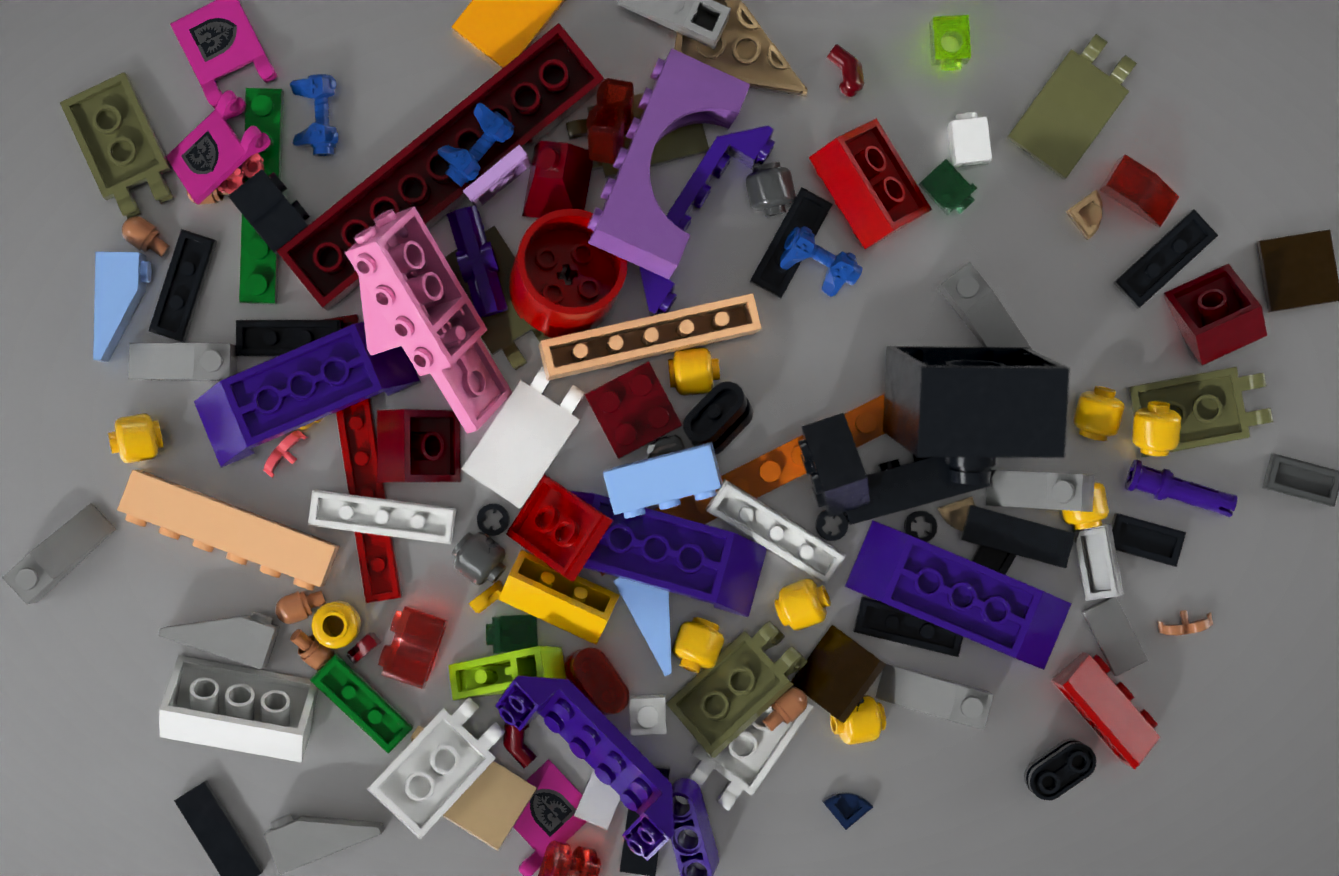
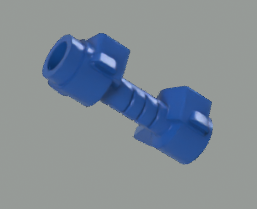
(319, 134)
(464, 163)
(841, 267)

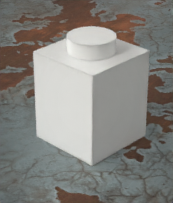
(969, 140)
(647, 714)

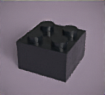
(834, 465)

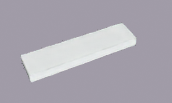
(382, 516)
(775, 532)

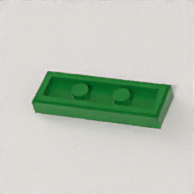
(361, 703)

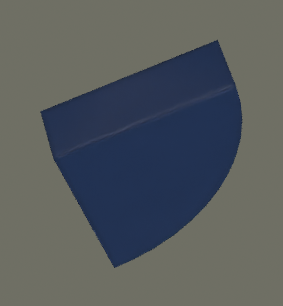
(847, 807)

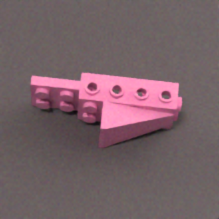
(420, 305)

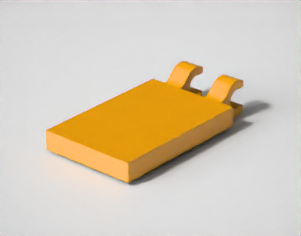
(504, 26)

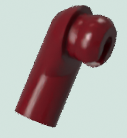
(851, 70)
(514, 743)

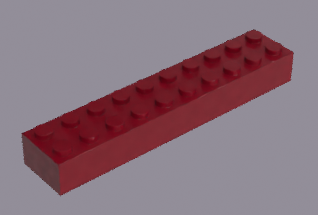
(530, 92)

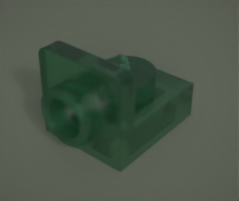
(948, 188)
(512, 632)

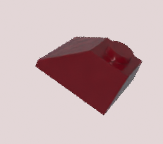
(557, 178)

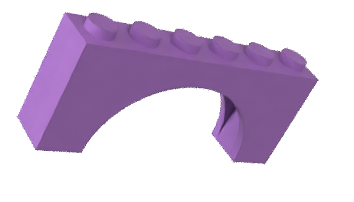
(631, 219)

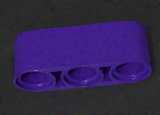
(694, 818)

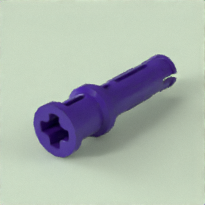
(1164, 485)

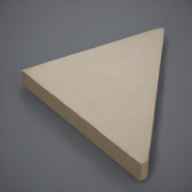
(745, 53)

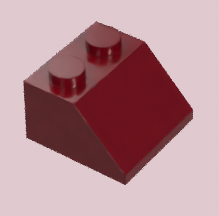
(1216, 314)
(418, 446)

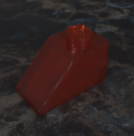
(1139, 190)

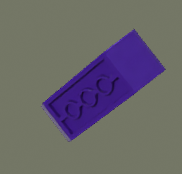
(745, 146)
(298, 390)
(678, 556)
(958, 594)
(603, 748)

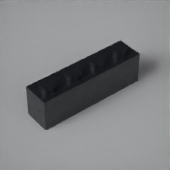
(908, 486)

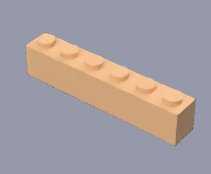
(649, 336)
(227, 528)

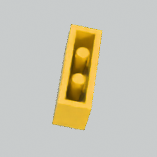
(544, 593)

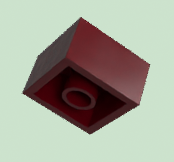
(633, 410)

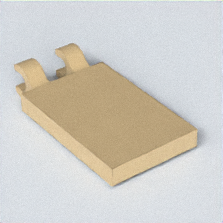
(490, 804)

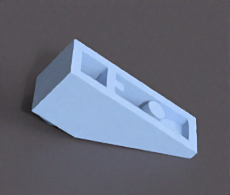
(118, 291)
(652, 615)

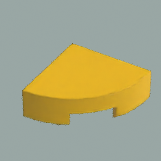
(487, 597)

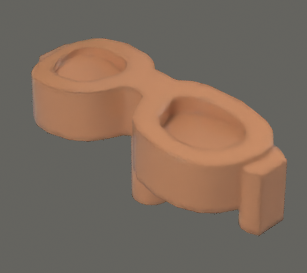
(1186, 627)

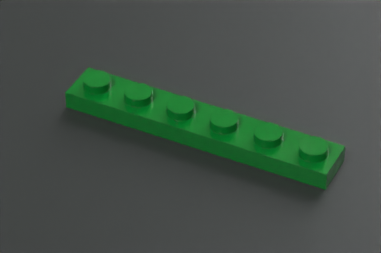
(257, 260)

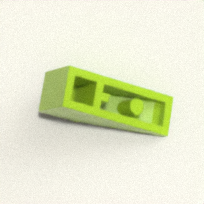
(495, 673)

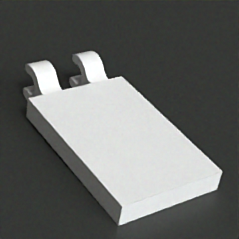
(523, 440)
(747, 757)
(435, 769)

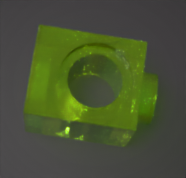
(954, 26)

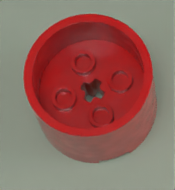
(558, 247)

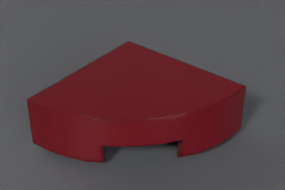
(363, 647)

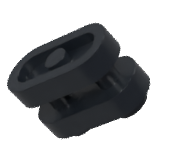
(719, 416)
(1060, 769)

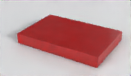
(559, 527)

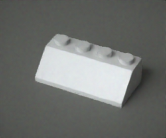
(238, 708)

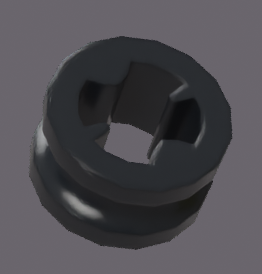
(928, 518)
(504, 522)
(842, 527)

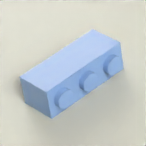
(663, 480)

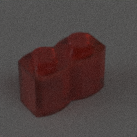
(610, 120)
(413, 646)

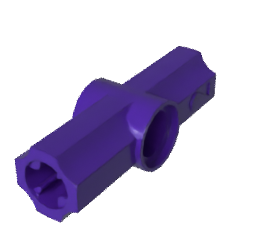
(477, 261)

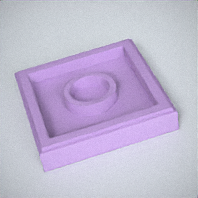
(498, 177)

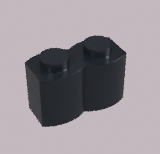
(268, 209)

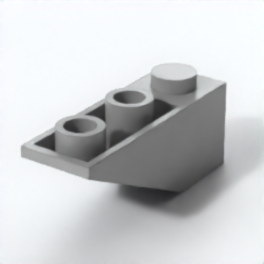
(696, 19)

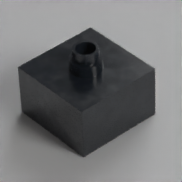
(975, 405)

